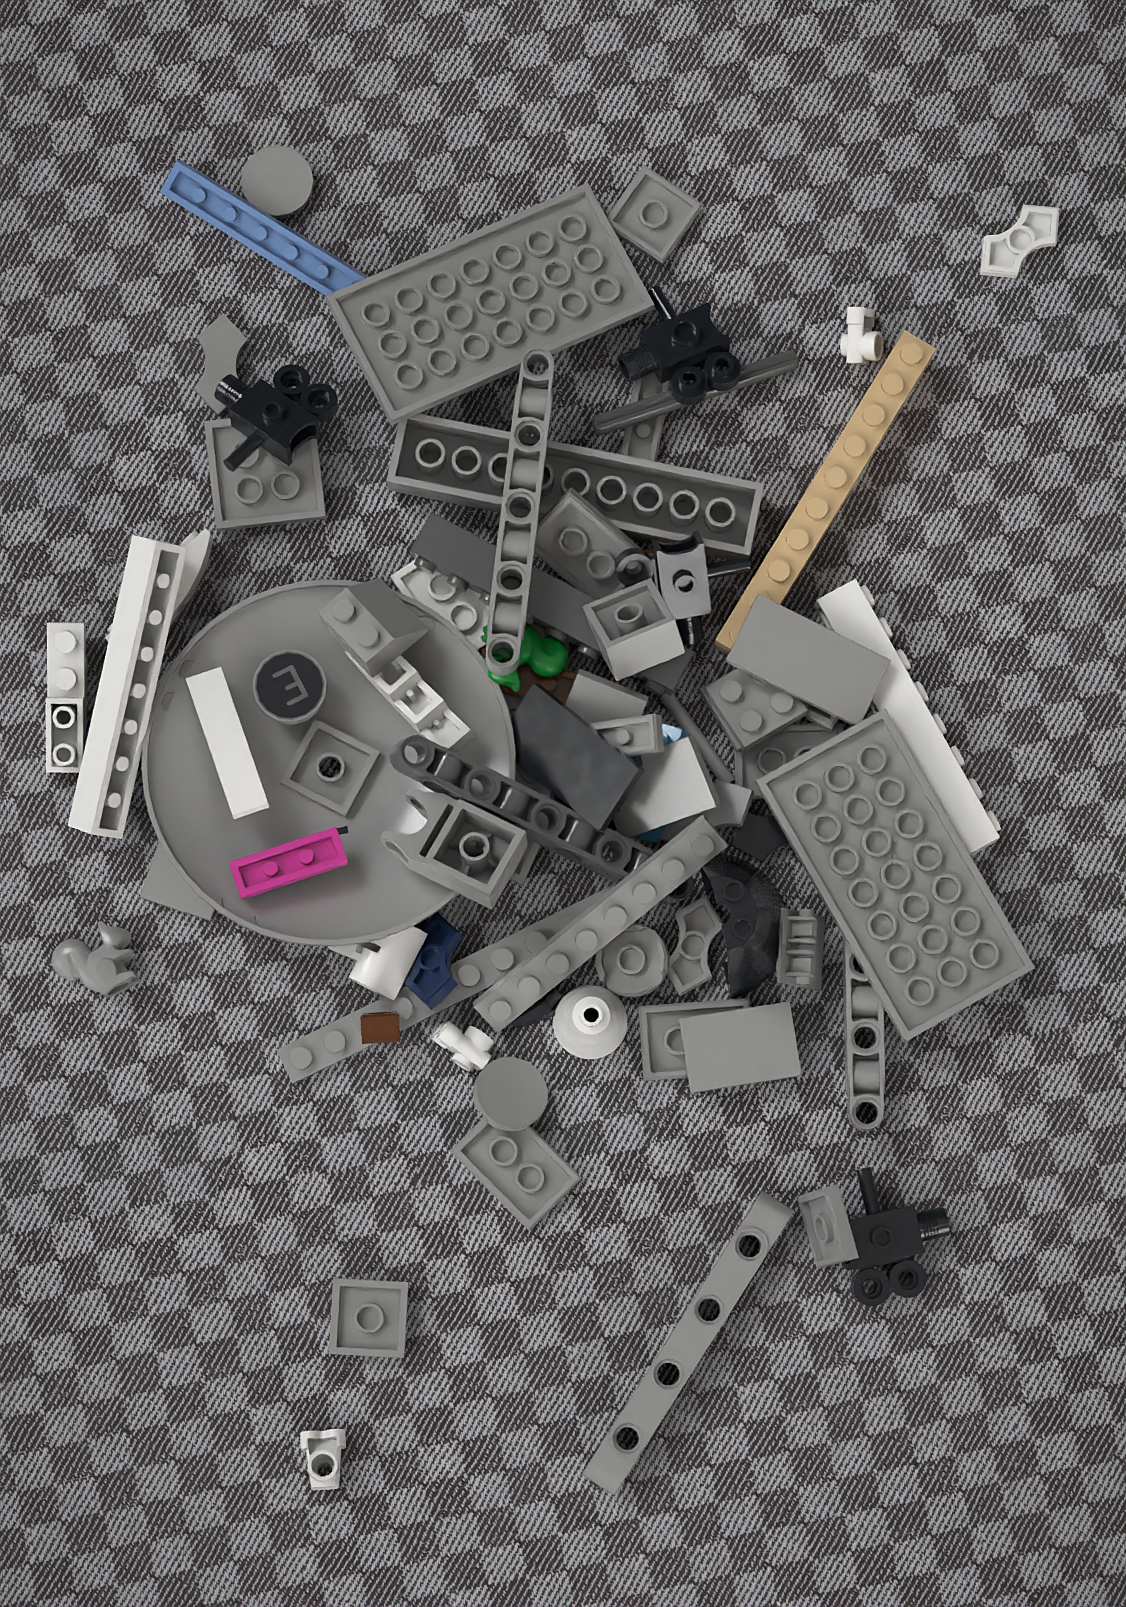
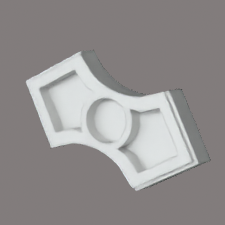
(1006, 251)

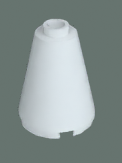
(587, 1038)

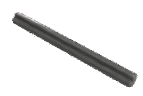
(665, 402)

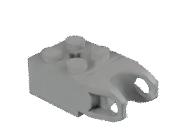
(449, 837)

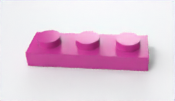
(288, 863)

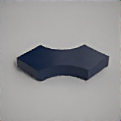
(432, 973)

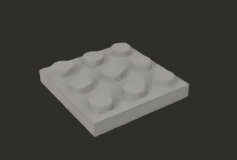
(262, 487)

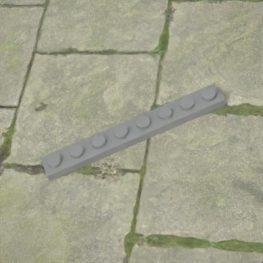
(600, 923)

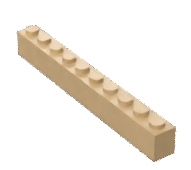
(833, 480)

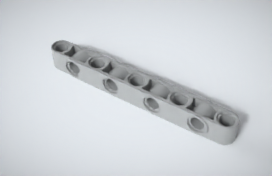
(518, 535)
(862, 1066)
(688, 1342)

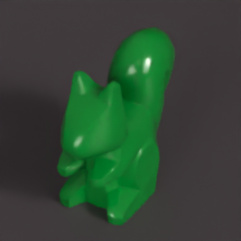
(544, 656)

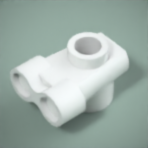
(861, 342)
(468, 1048)
(323, 1449)

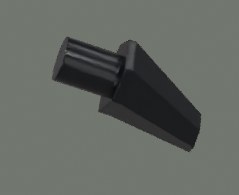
(539, 1010)

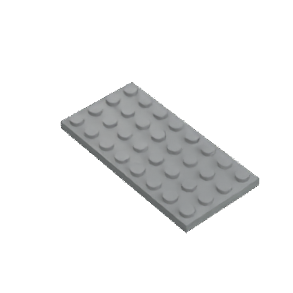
(486, 300)
(894, 875)

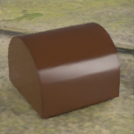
(380, 1027)

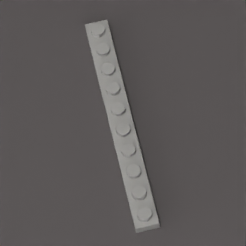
(472, 973)

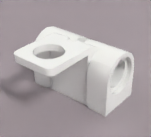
(384, 962)

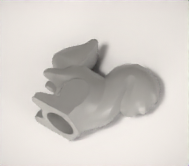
(98, 969)

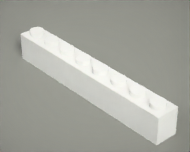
(851, 615)
(127, 687)

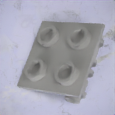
(800, 948)

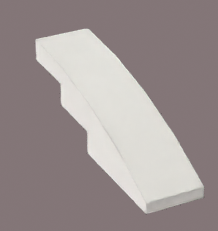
(419, 704)
(227, 743)

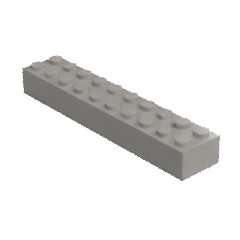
(638, 495)

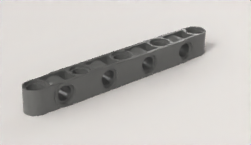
(567, 831)

